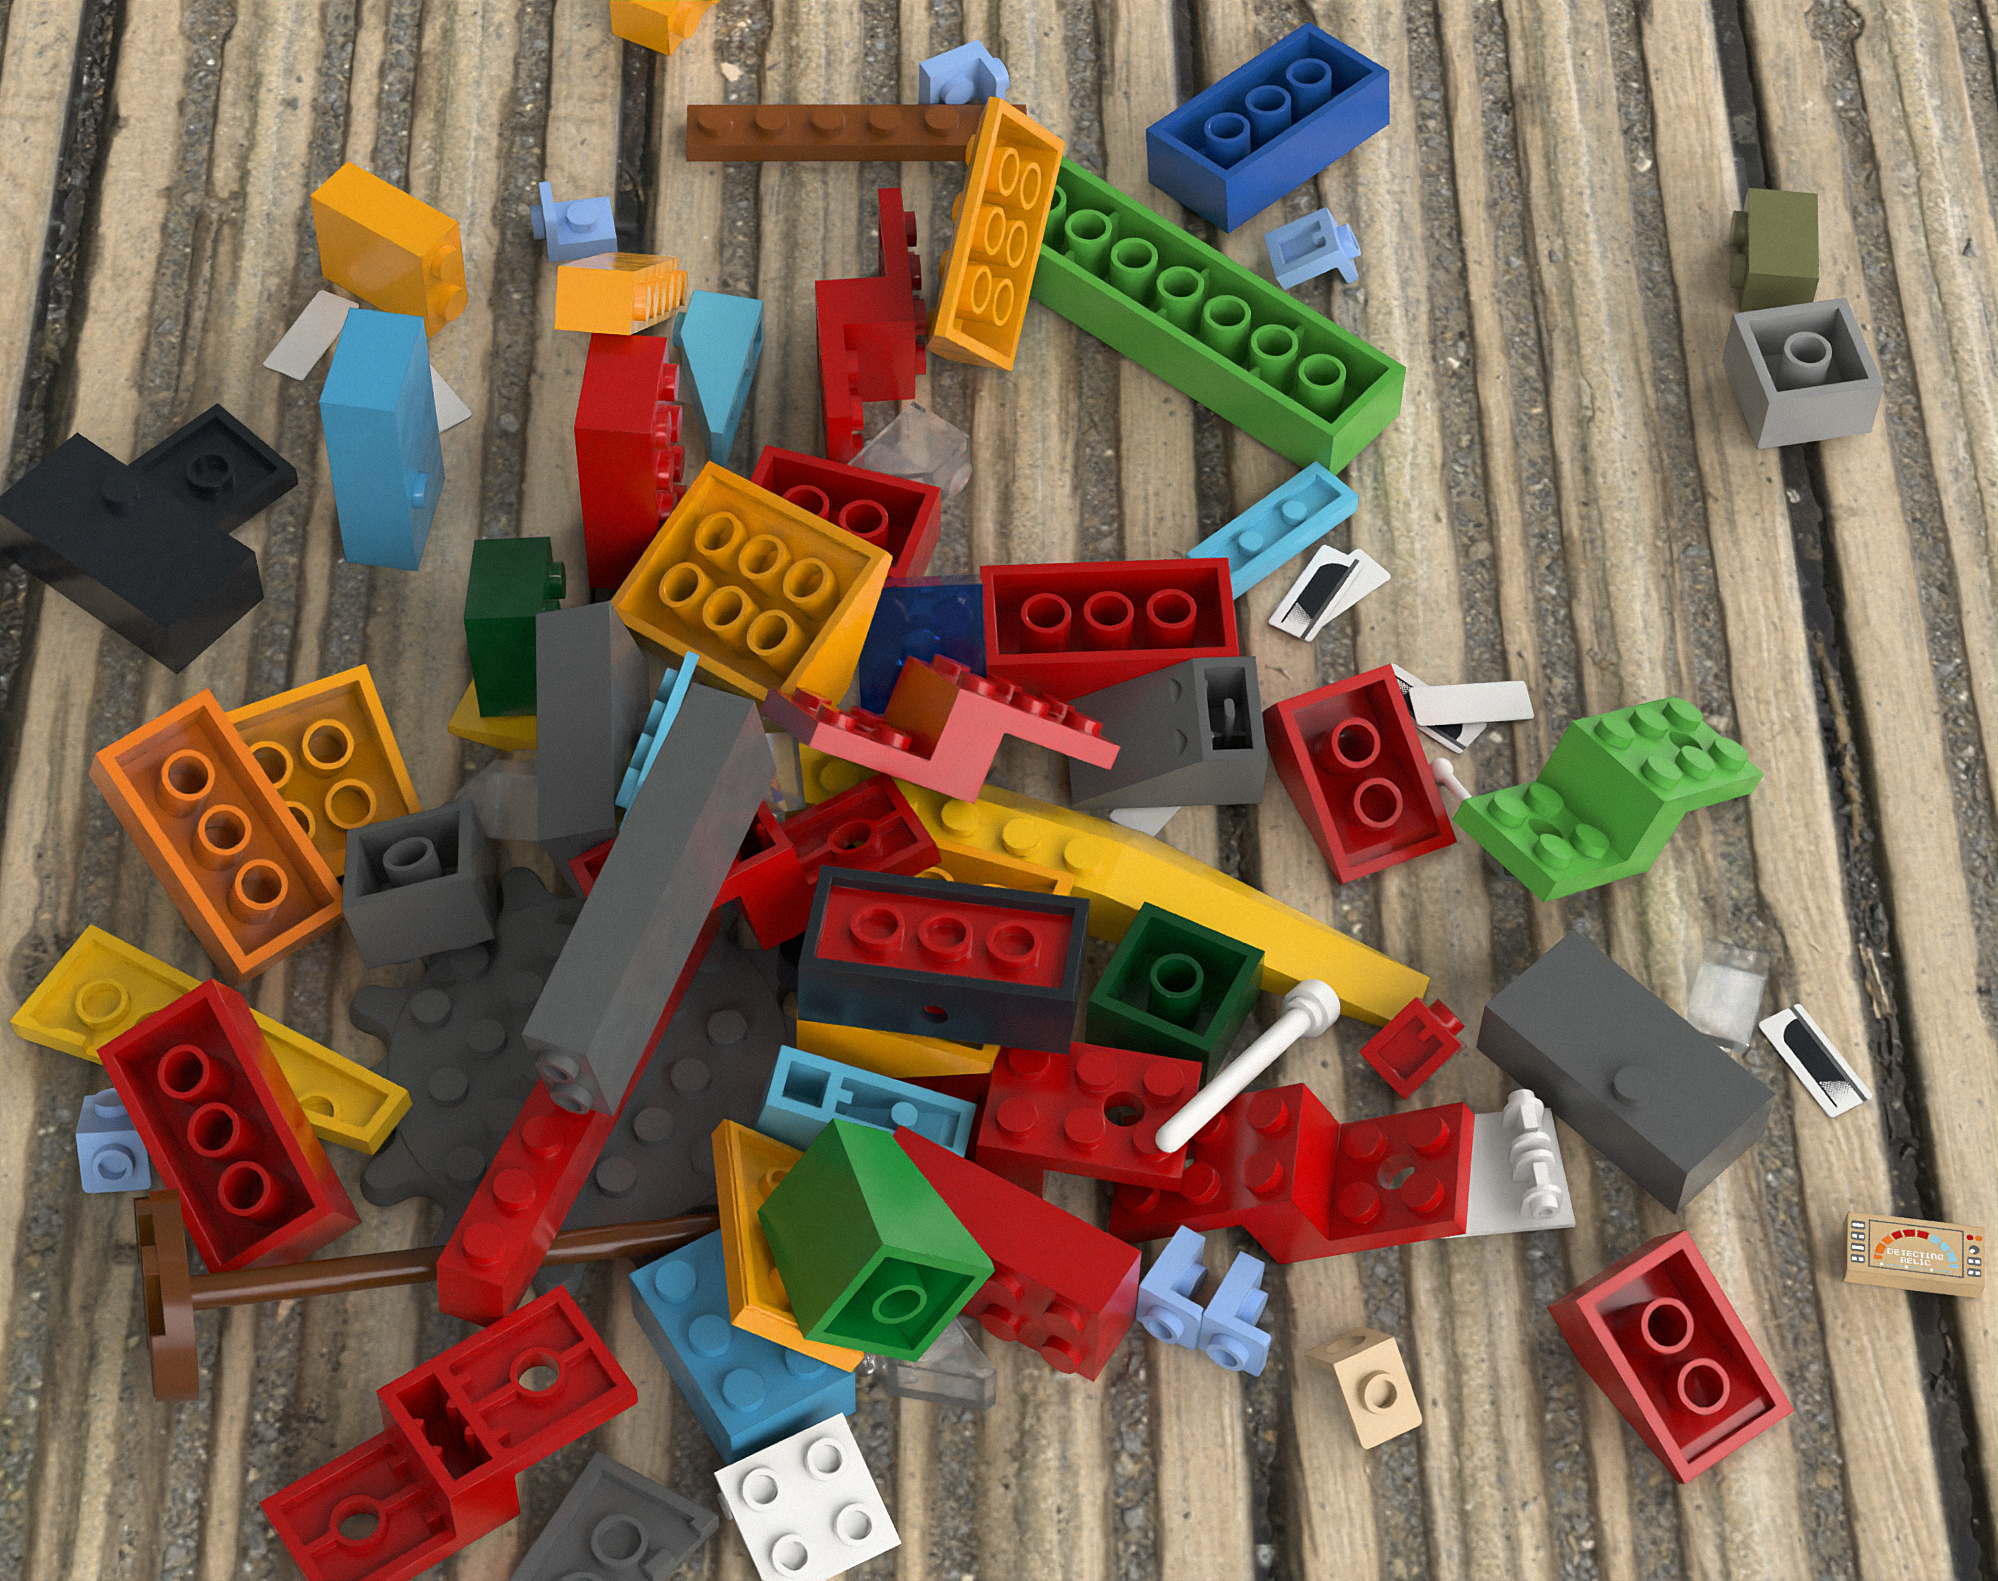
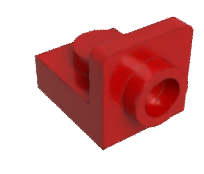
(1415, 1045)

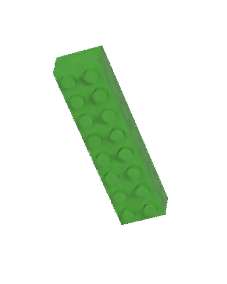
(1211, 326)

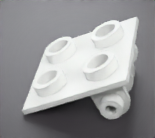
(1517, 1171)
(807, 1505)

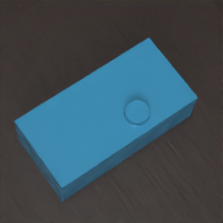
(383, 438)

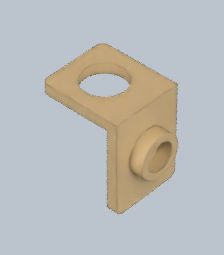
(1370, 1384)

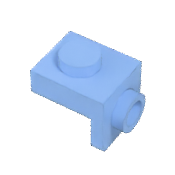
(110, 1147)

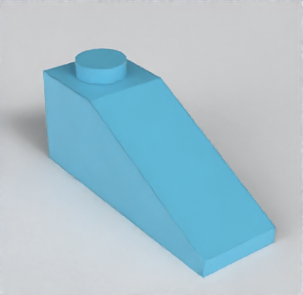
(720, 355)
(811, 1090)

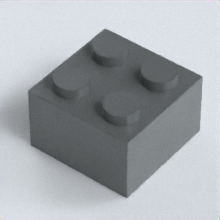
(419, 884)

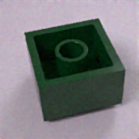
(505, 592)
(1175, 991)

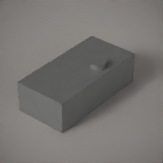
(588, 727)
(1625, 1071)

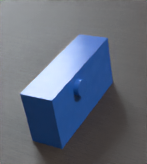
(1268, 127)

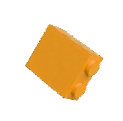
(389, 247)

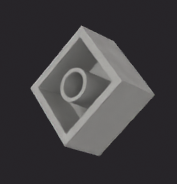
(1802, 373)

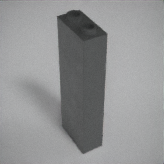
(650, 901)

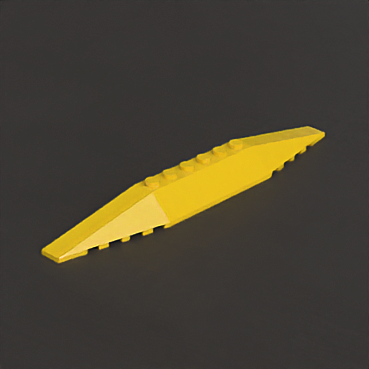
(1111, 867)

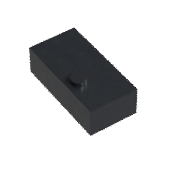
(128, 552)

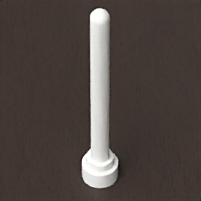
(1304, 1013)

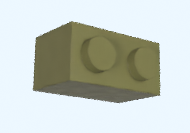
(1776, 249)

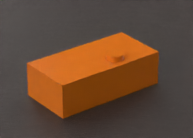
(219, 838)

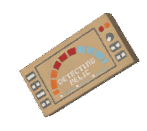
(1914, 1254)

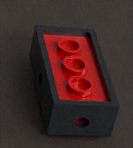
(943, 959)

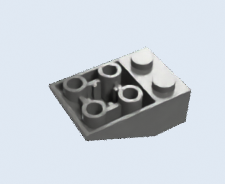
(1182, 738)

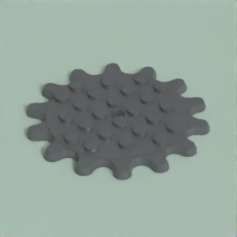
(469, 1072)

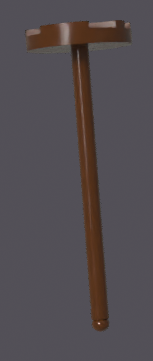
(174, 1295)

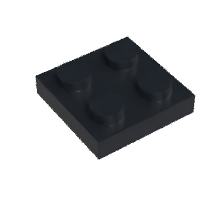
(218, 469)

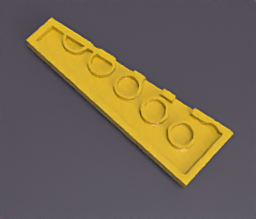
(112, 986)

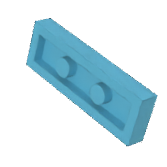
(1279, 526)

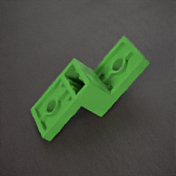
(1608, 797)

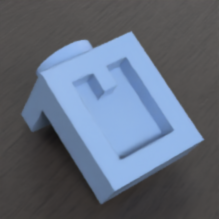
(962, 76)
(573, 227)
(1312, 248)
(1170, 1288)
(1230, 1319)

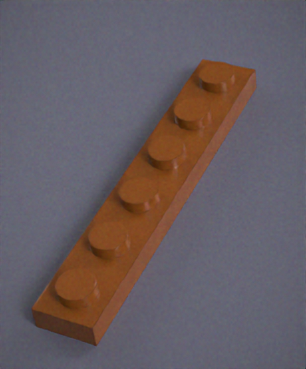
(831, 132)

